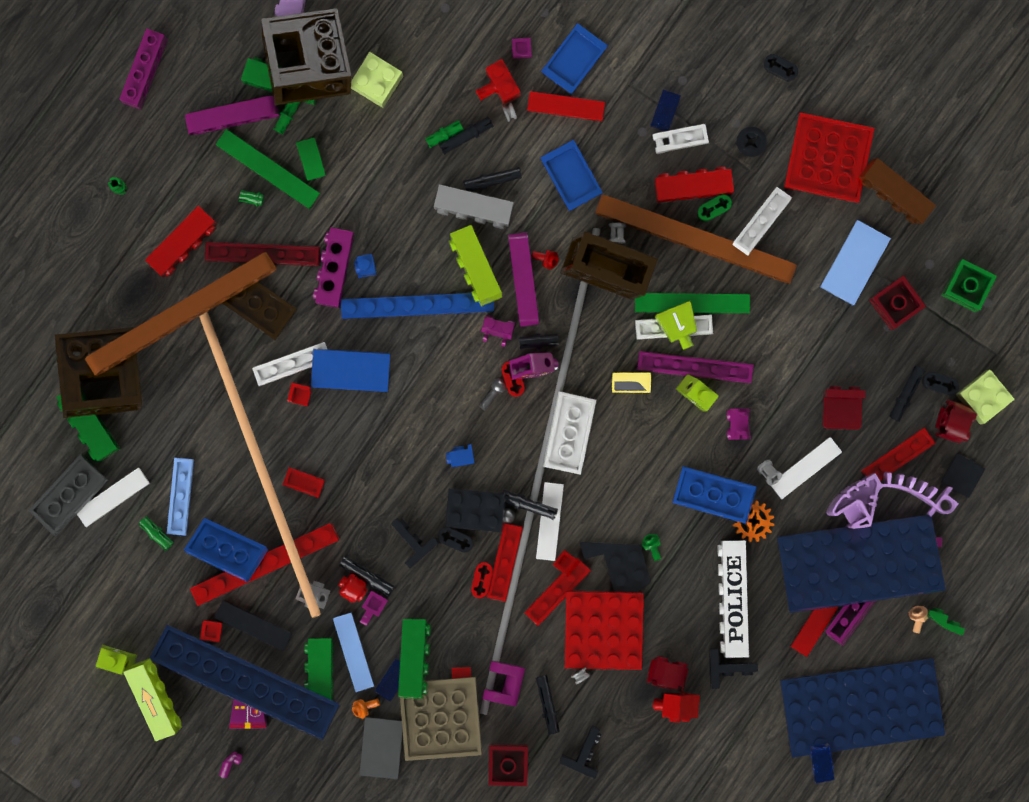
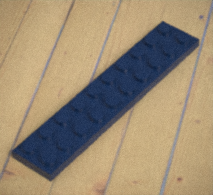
(244, 682)

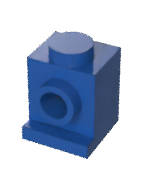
(365, 266)
(460, 456)

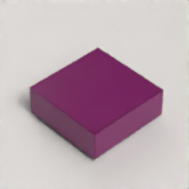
(521, 48)

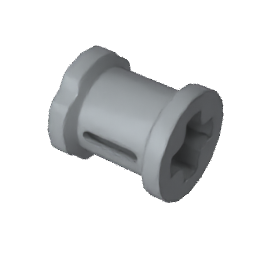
(617, 232)
(769, 472)

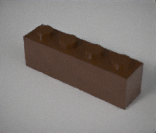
(896, 191)

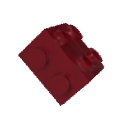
(842, 408)

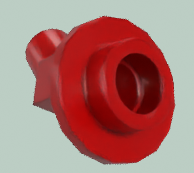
(549, 259)

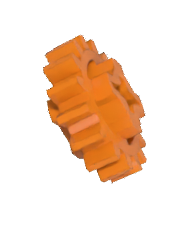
(761, 522)

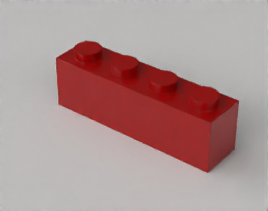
(693, 185)
(181, 242)

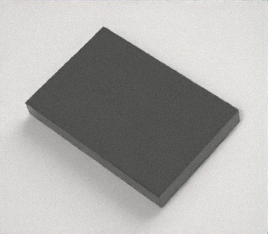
(381, 748)

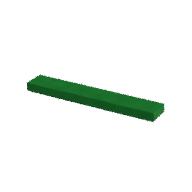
(267, 169)
(700, 303)

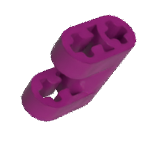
(512, 684)

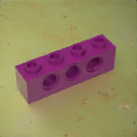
(143, 69)
(334, 297)

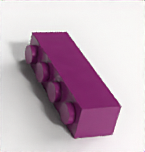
(847, 621)

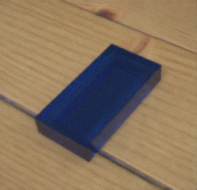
(390, 683)
(822, 763)

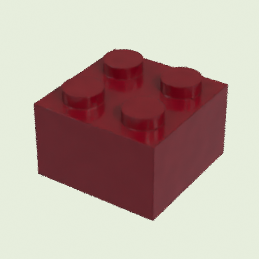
(897, 303)
(508, 764)

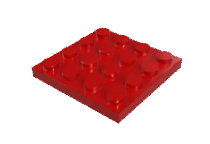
(828, 157)
(604, 630)

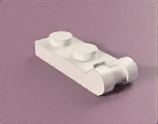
(681, 138)

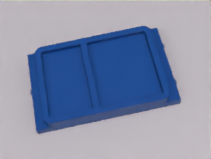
(574, 58)
(571, 175)

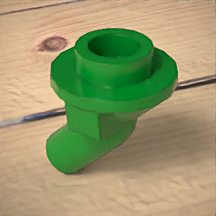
(652, 544)

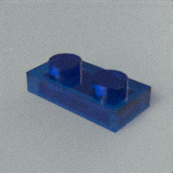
(665, 110)

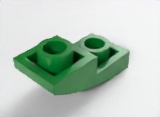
(310, 158)
(941, 619)

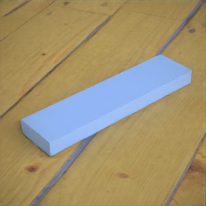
(180, 496)
(353, 652)

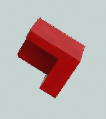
(299, 394)

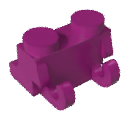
(497, 328)
(739, 424)

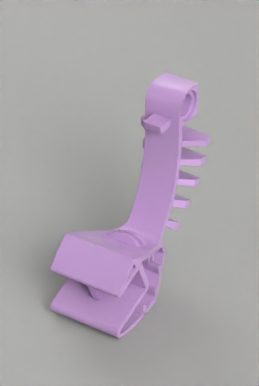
(860, 498)

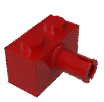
(500, 83)
(678, 706)

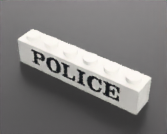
(734, 598)

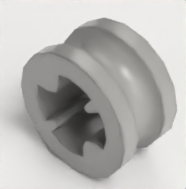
(509, 112)
(580, 675)

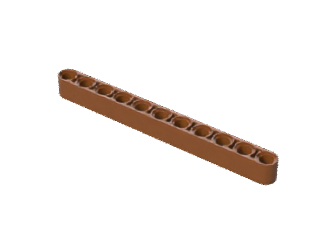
(694, 239)
(180, 314)

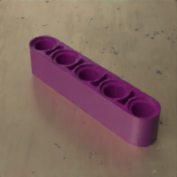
(231, 115)
(523, 279)

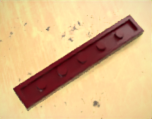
(278, 253)

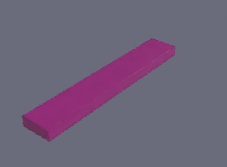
(695, 367)

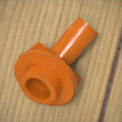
(361, 708)

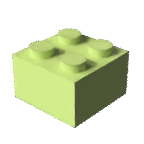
(376, 80)
(985, 396)

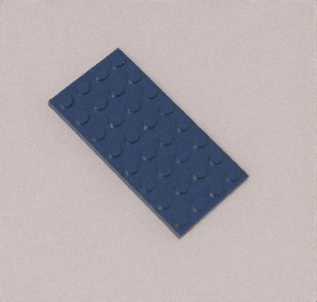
(861, 564)
(863, 707)

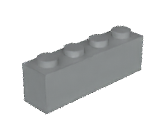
(474, 206)

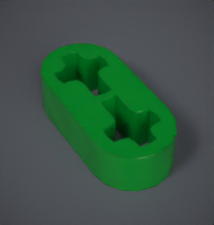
(711, 204)

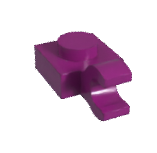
(373, 605)

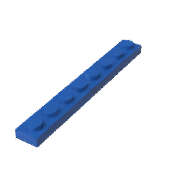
(412, 306)

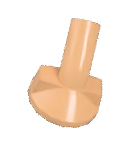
(919, 615)

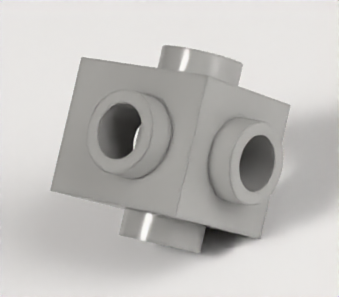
(320, 594)

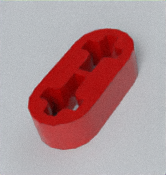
(508, 381)
(486, 581)

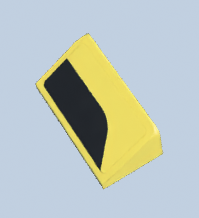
(631, 382)

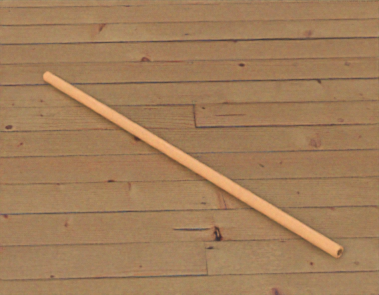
(260, 465)

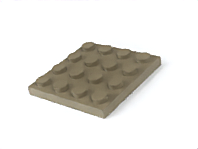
(443, 722)

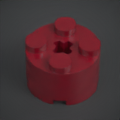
(955, 422)
(667, 674)

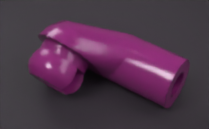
(228, 762)

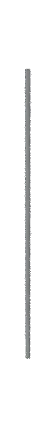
(535, 489)

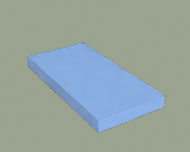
(855, 262)

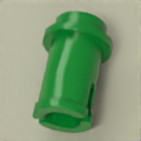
(252, 198)

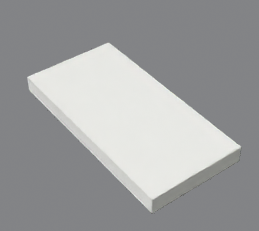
(569, 433)

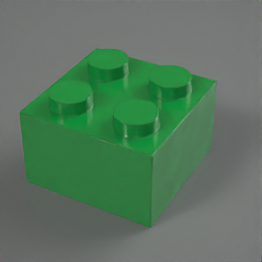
(968, 285)

